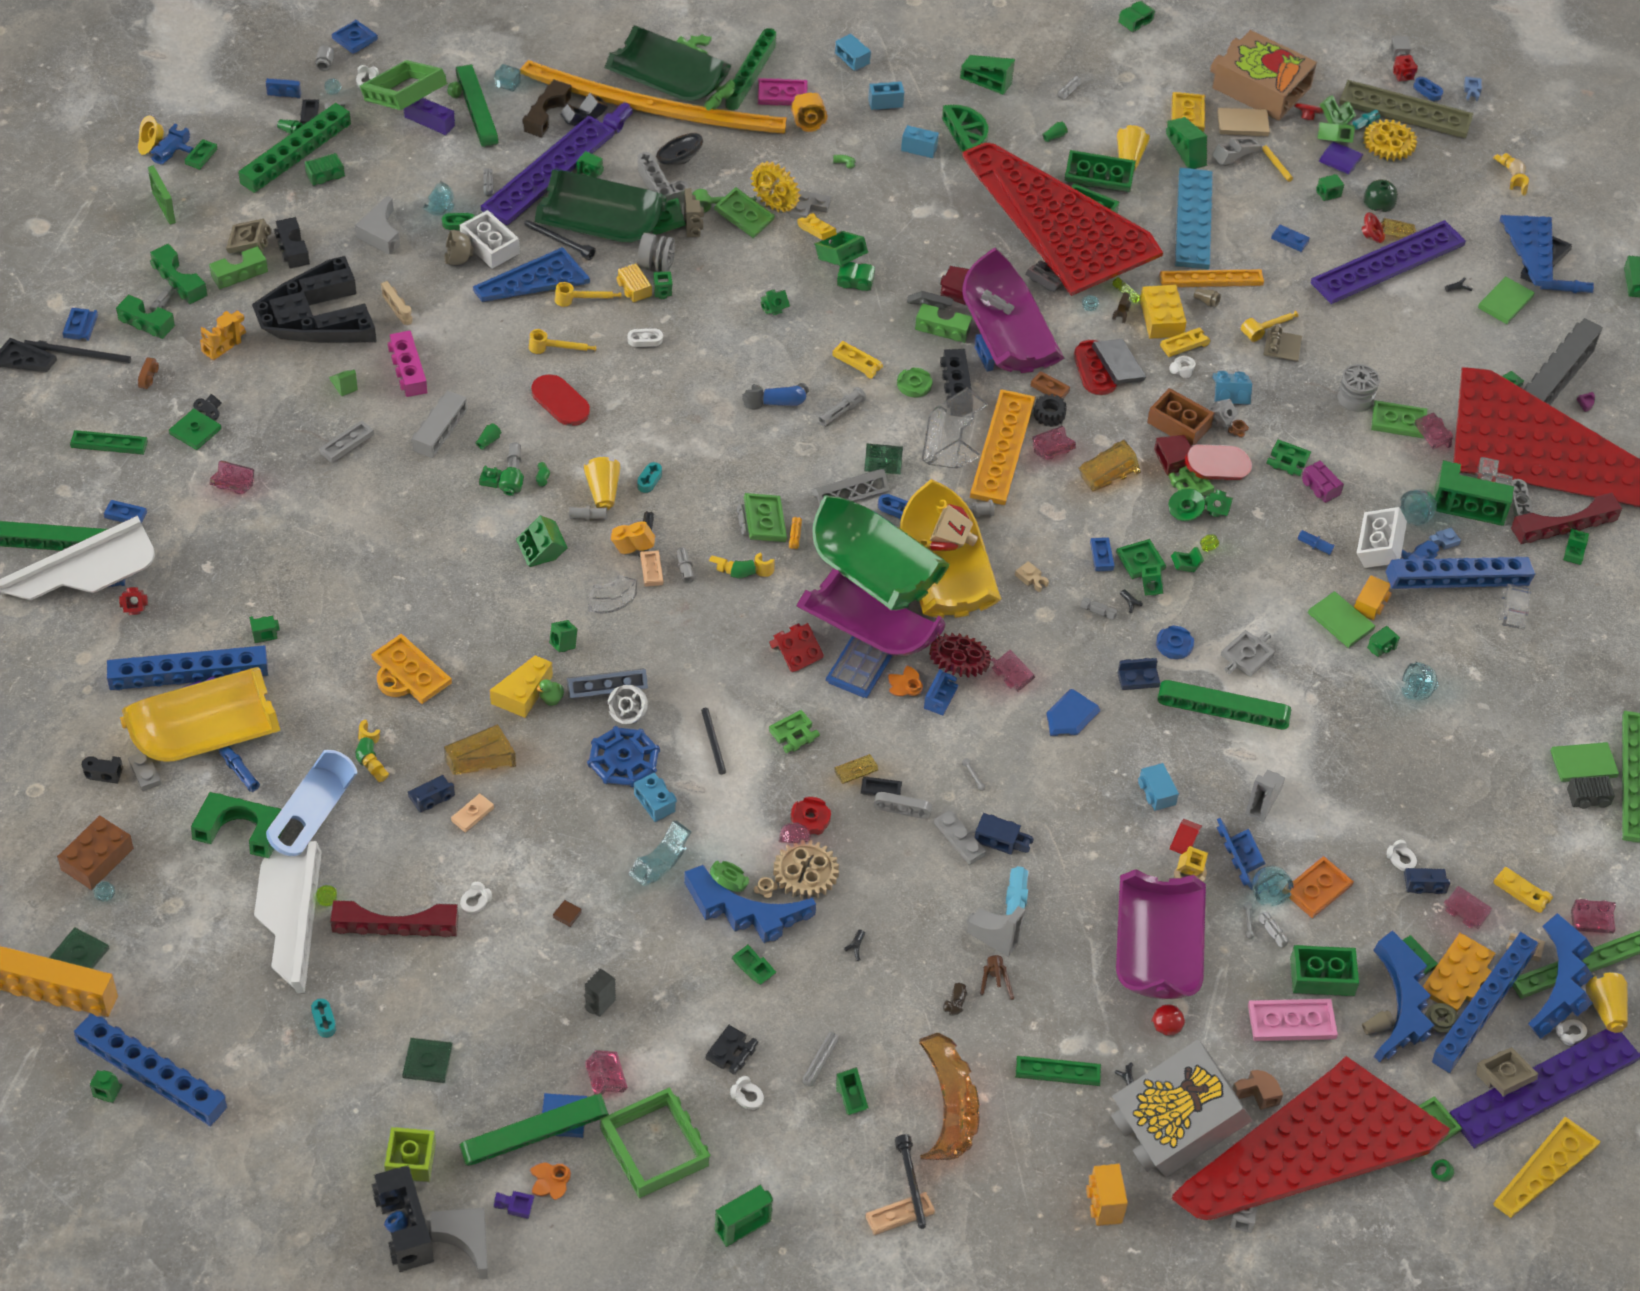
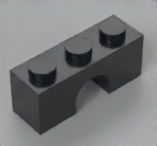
(290, 241)

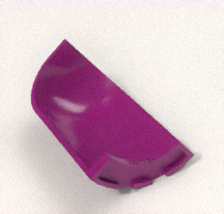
(1014, 340)
(867, 619)
(1161, 935)

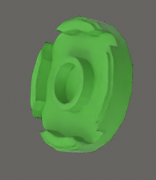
(914, 382)
(729, 876)

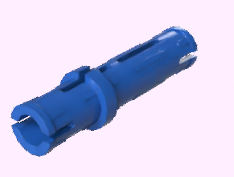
(1572, 286)
(235, 762)

